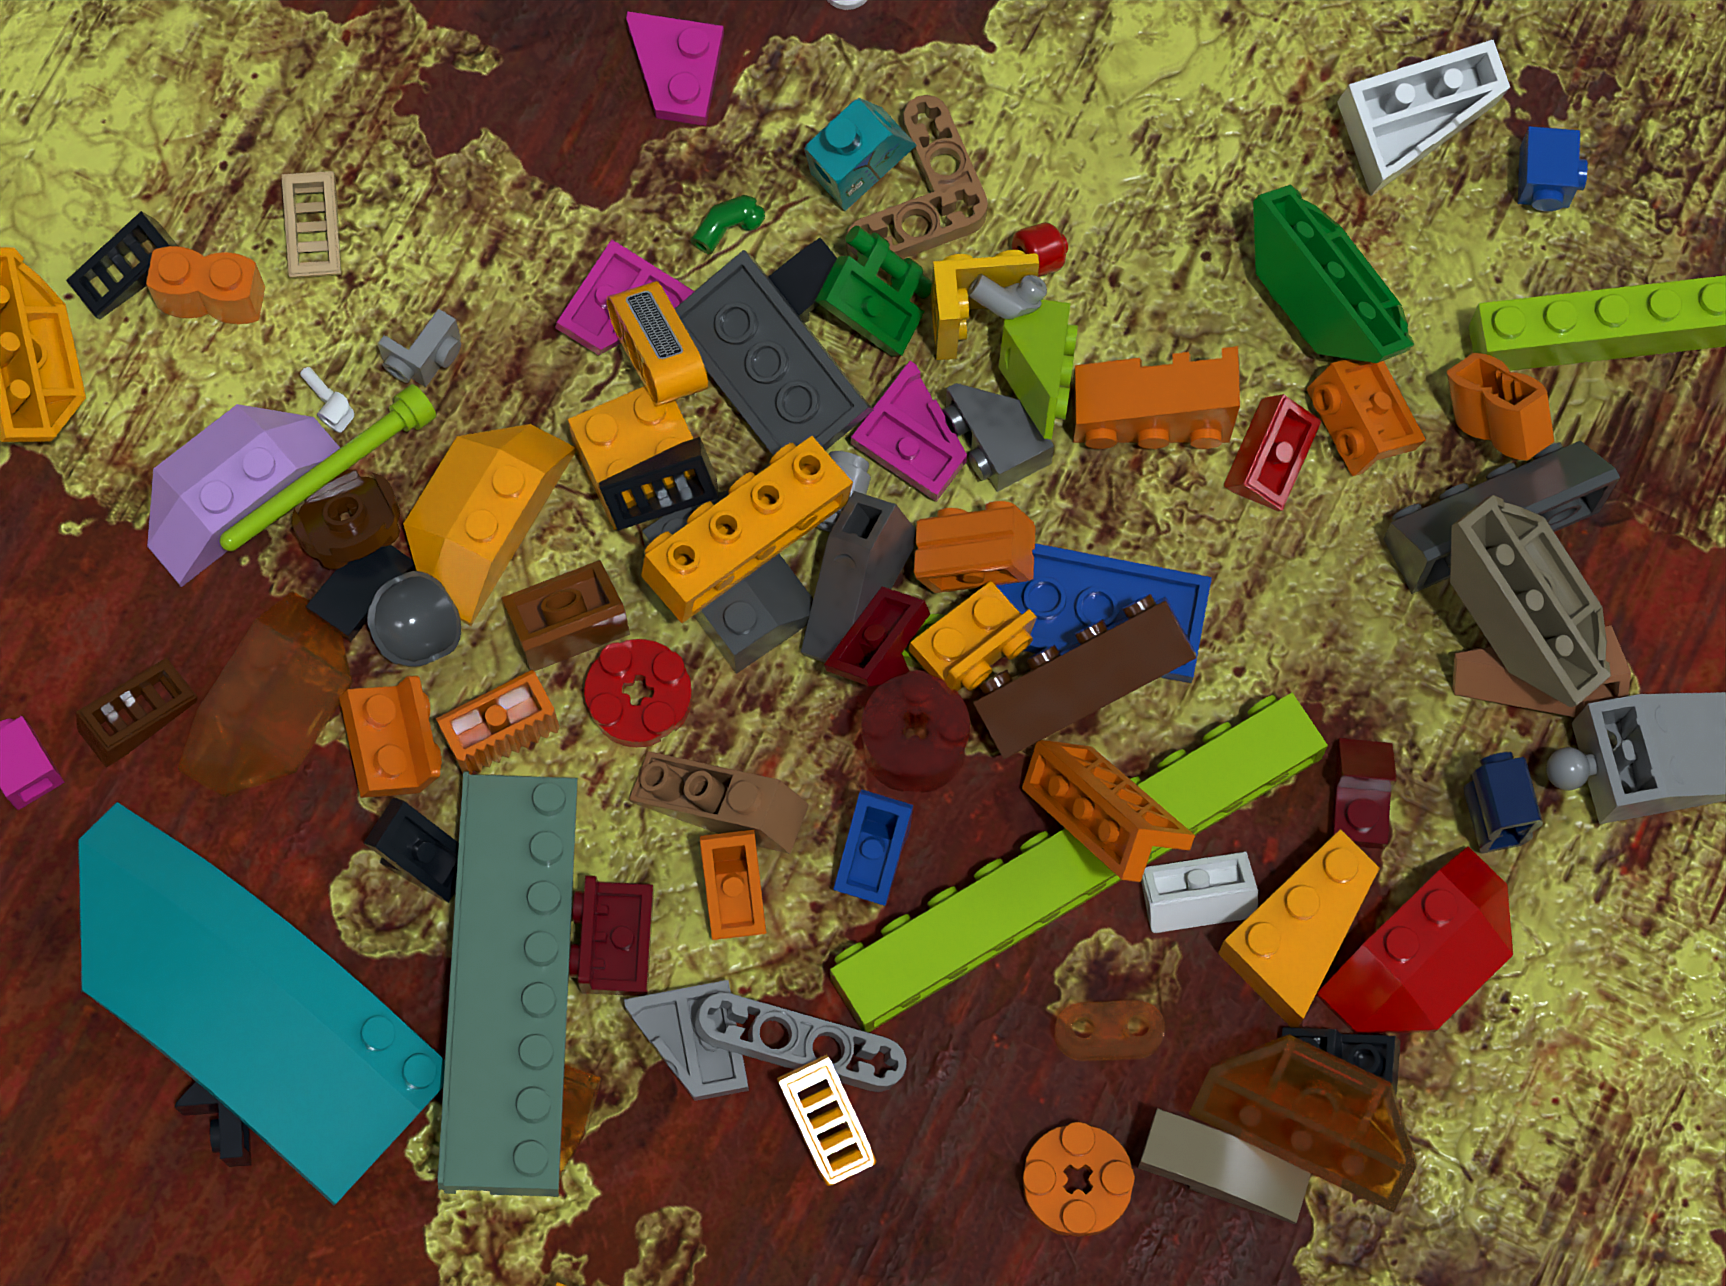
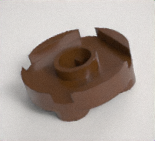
(370, 527)

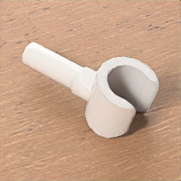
(336, 410)

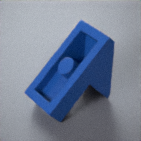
(873, 847)

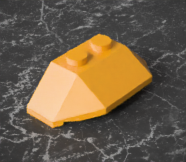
(37, 356)
(483, 509)

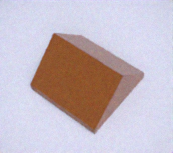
(566, 615)

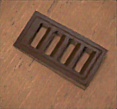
(145, 725)

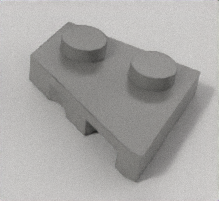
(669, 1026)

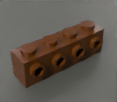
(1084, 676)

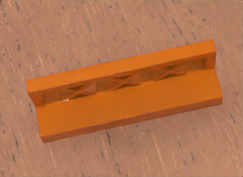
(1102, 807)

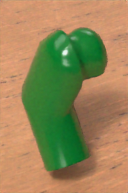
(724, 215)

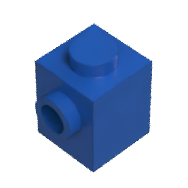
(1550, 168)

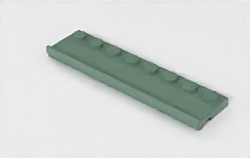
(509, 986)

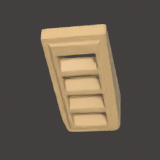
(307, 184)

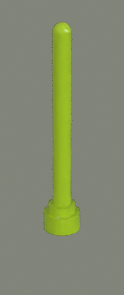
(409, 411)

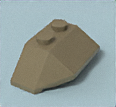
(1529, 600)

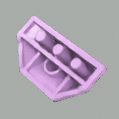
(224, 478)

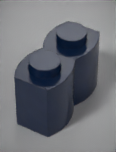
(1502, 803)

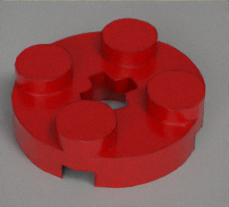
(656, 716)

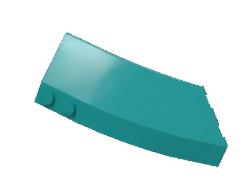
(246, 1004)

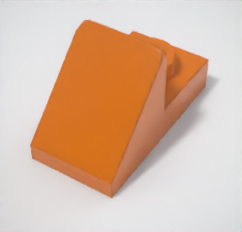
(733, 884)

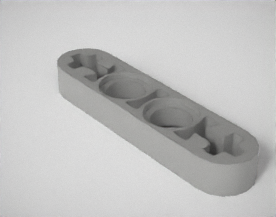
(802, 1033)

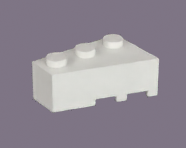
(1419, 107)

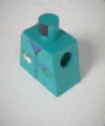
(856, 151)

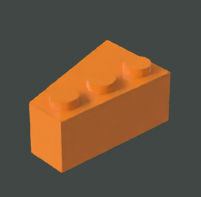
(1157, 403)

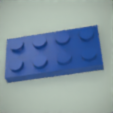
(1082, 588)

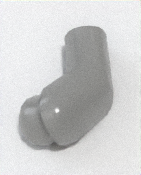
(1009, 301)

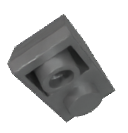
(999, 433)

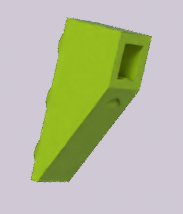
(1039, 359)

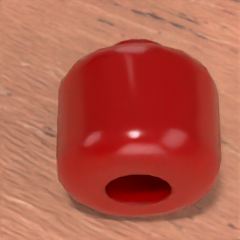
(1046, 242)

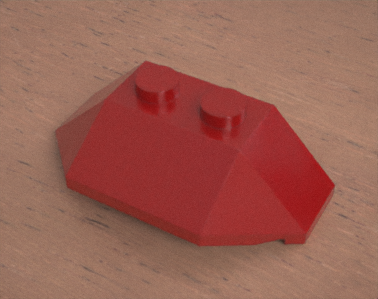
(1427, 953)

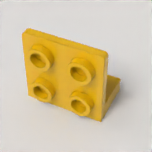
(950, 287)

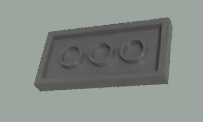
(769, 359)

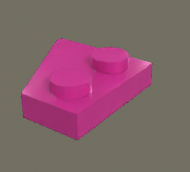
(678, 64)
(615, 271)
(911, 436)

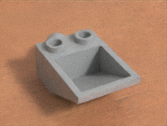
(1662, 754)

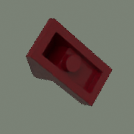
(876, 640)
(1363, 791)

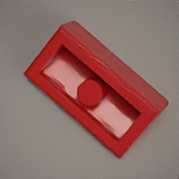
(1272, 452)

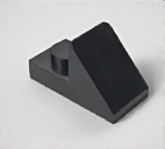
(416, 849)
(227, 1134)

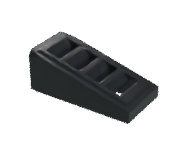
(113, 252)
(668, 463)

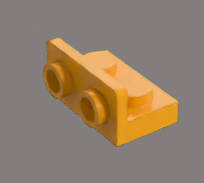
(973, 638)

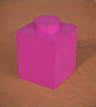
(24, 764)

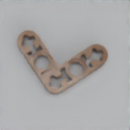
(943, 188)

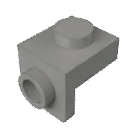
(433, 348)

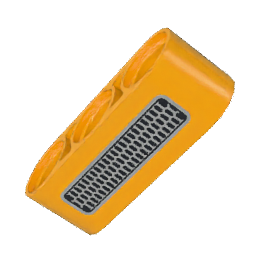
(657, 343)

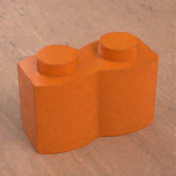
(196, 285)
(1500, 406)

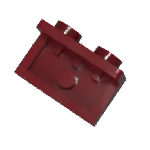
(613, 937)

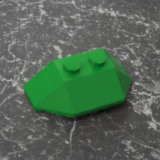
(1325, 281)

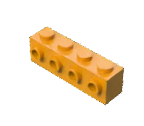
(745, 528)

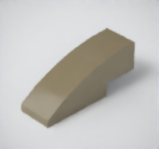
(1223, 1167)

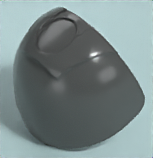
(414, 620)

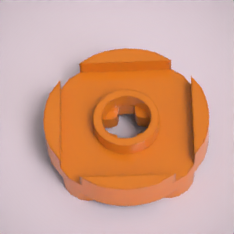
(1078, 1212)

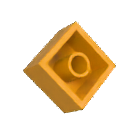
(625, 434)

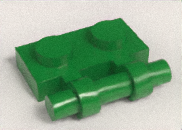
(867, 302)

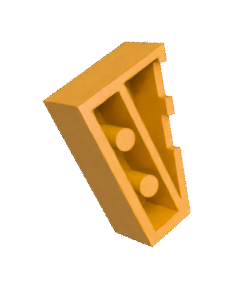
(1300, 927)

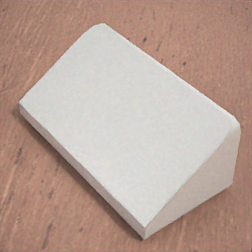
(1199, 892)

